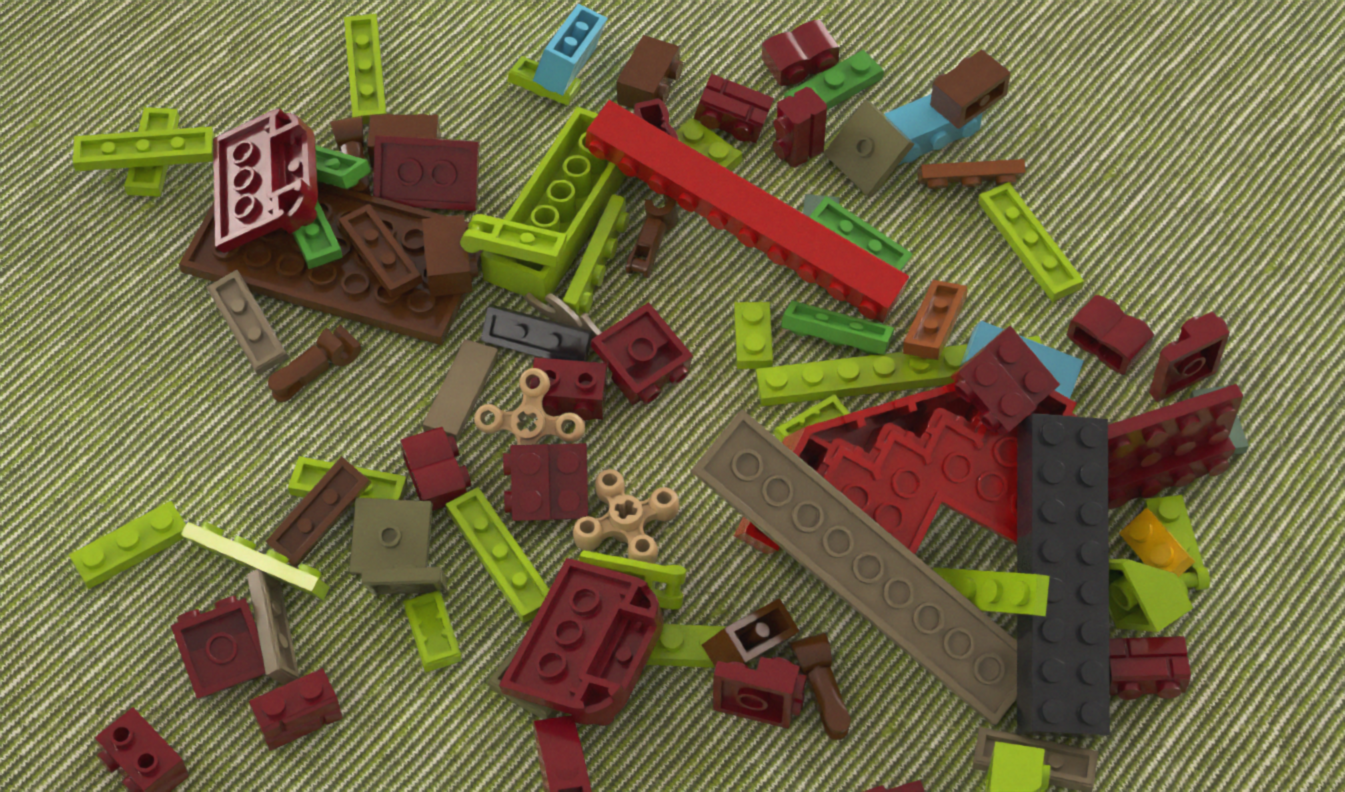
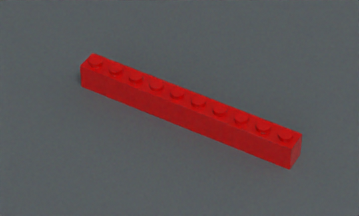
(746, 211)

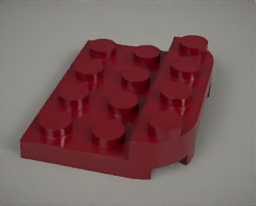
(263, 179)
(1171, 445)
(586, 643)

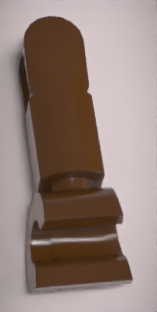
(350, 141)
(651, 235)
(337, 347)
(815, 661)

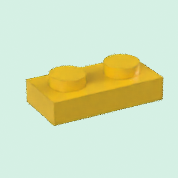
(1156, 544)

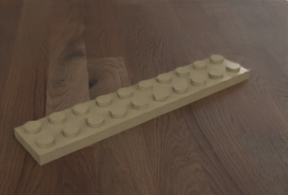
(863, 564)

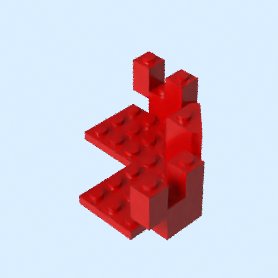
(911, 458)

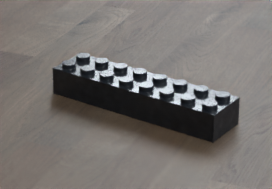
(1064, 537)

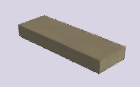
(247, 322)
(461, 388)
(273, 627)
(1069, 765)

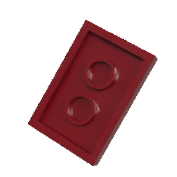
(427, 172)

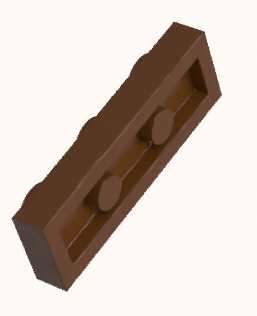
(380, 251)
(318, 511)

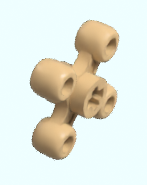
(531, 407)
(625, 517)

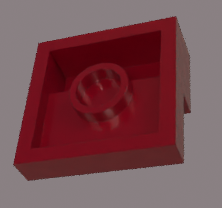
(643, 354)
(1192, 357)
(1004, 381)
(546, 481)
(219, 646)
(762, 695)

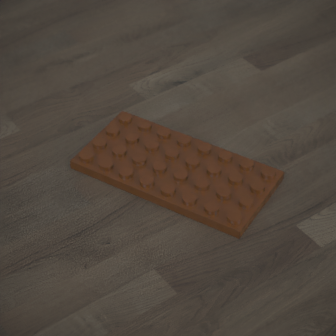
(340, 287)

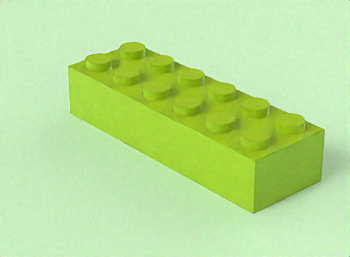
(561, 196)

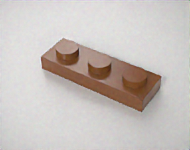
(971, 173)
(935, 320)

